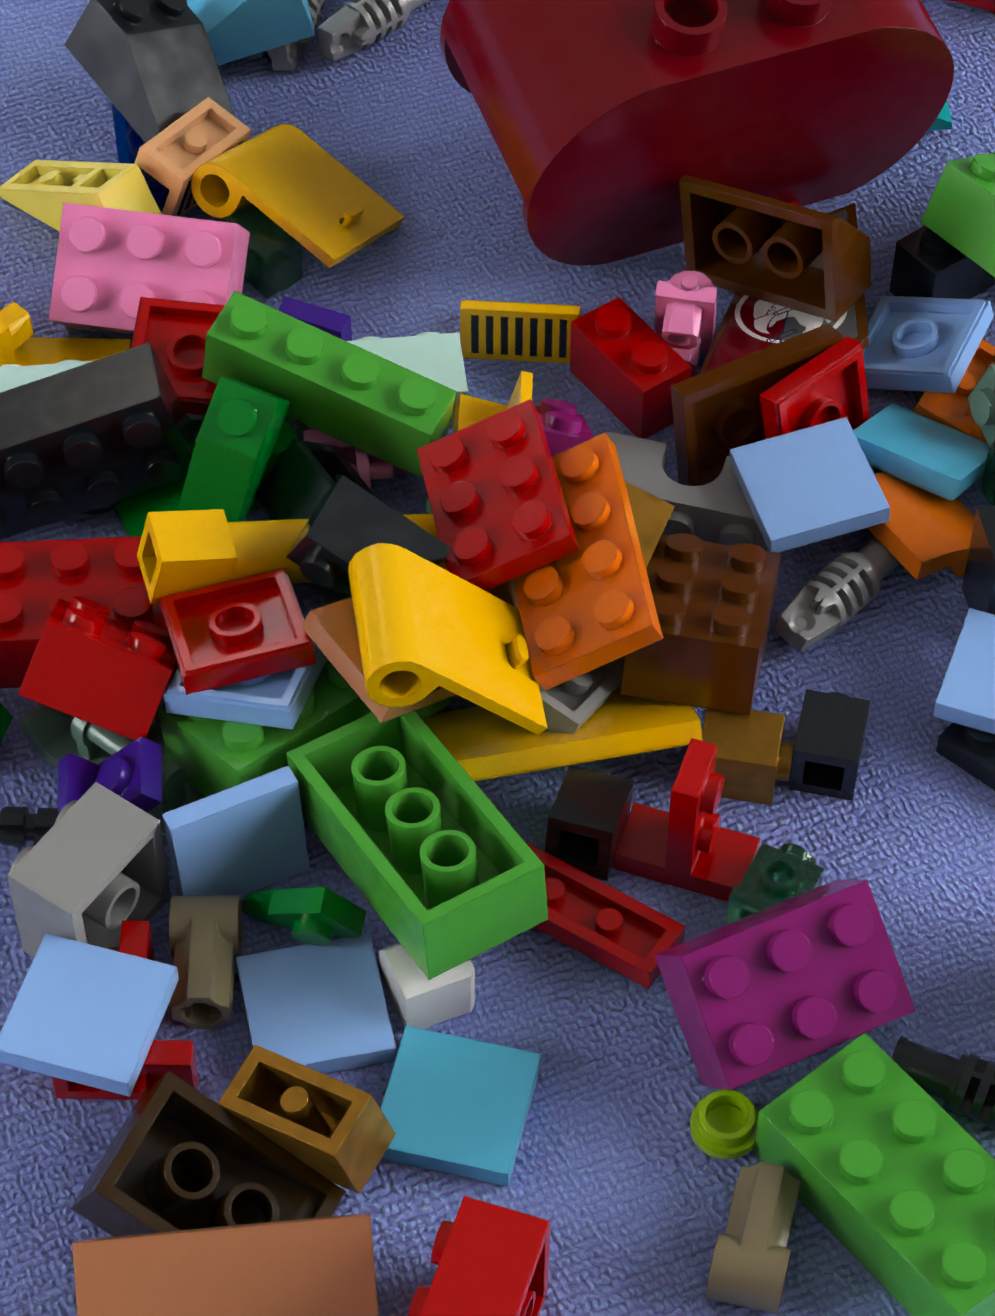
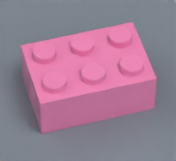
(120, 255)

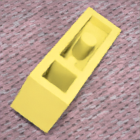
(48, 183)

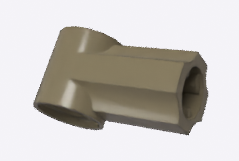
(204, 940)
(753, 1253)

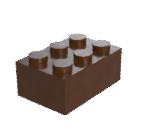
(713, 624)

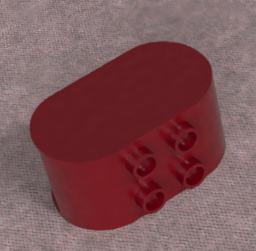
(628, 96)

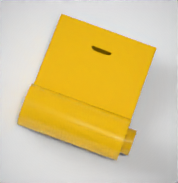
(298, 190)
(436, 630)

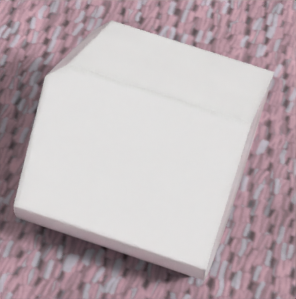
(421, 1000)

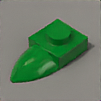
(310, 912)

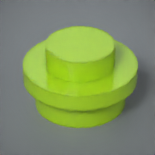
(724, 1124)

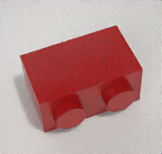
(626, 366)

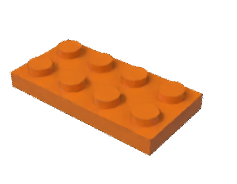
(596, 599)

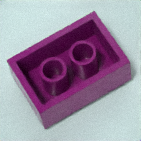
(784, 983)

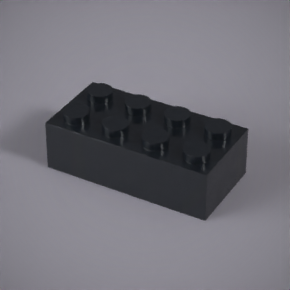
(89, 439)

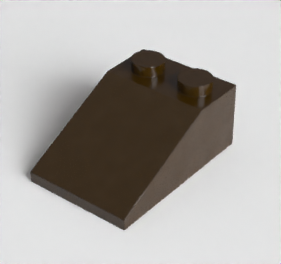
(197, 1167)

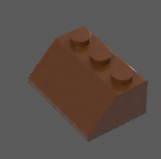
(773, 249)

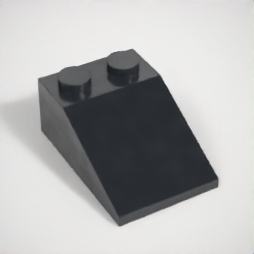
(148, 60)

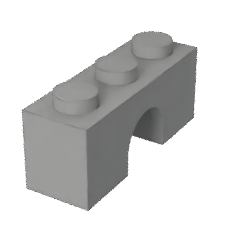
(709, 511)

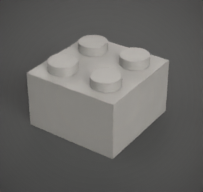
(90, 873)

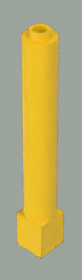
(203, 549)

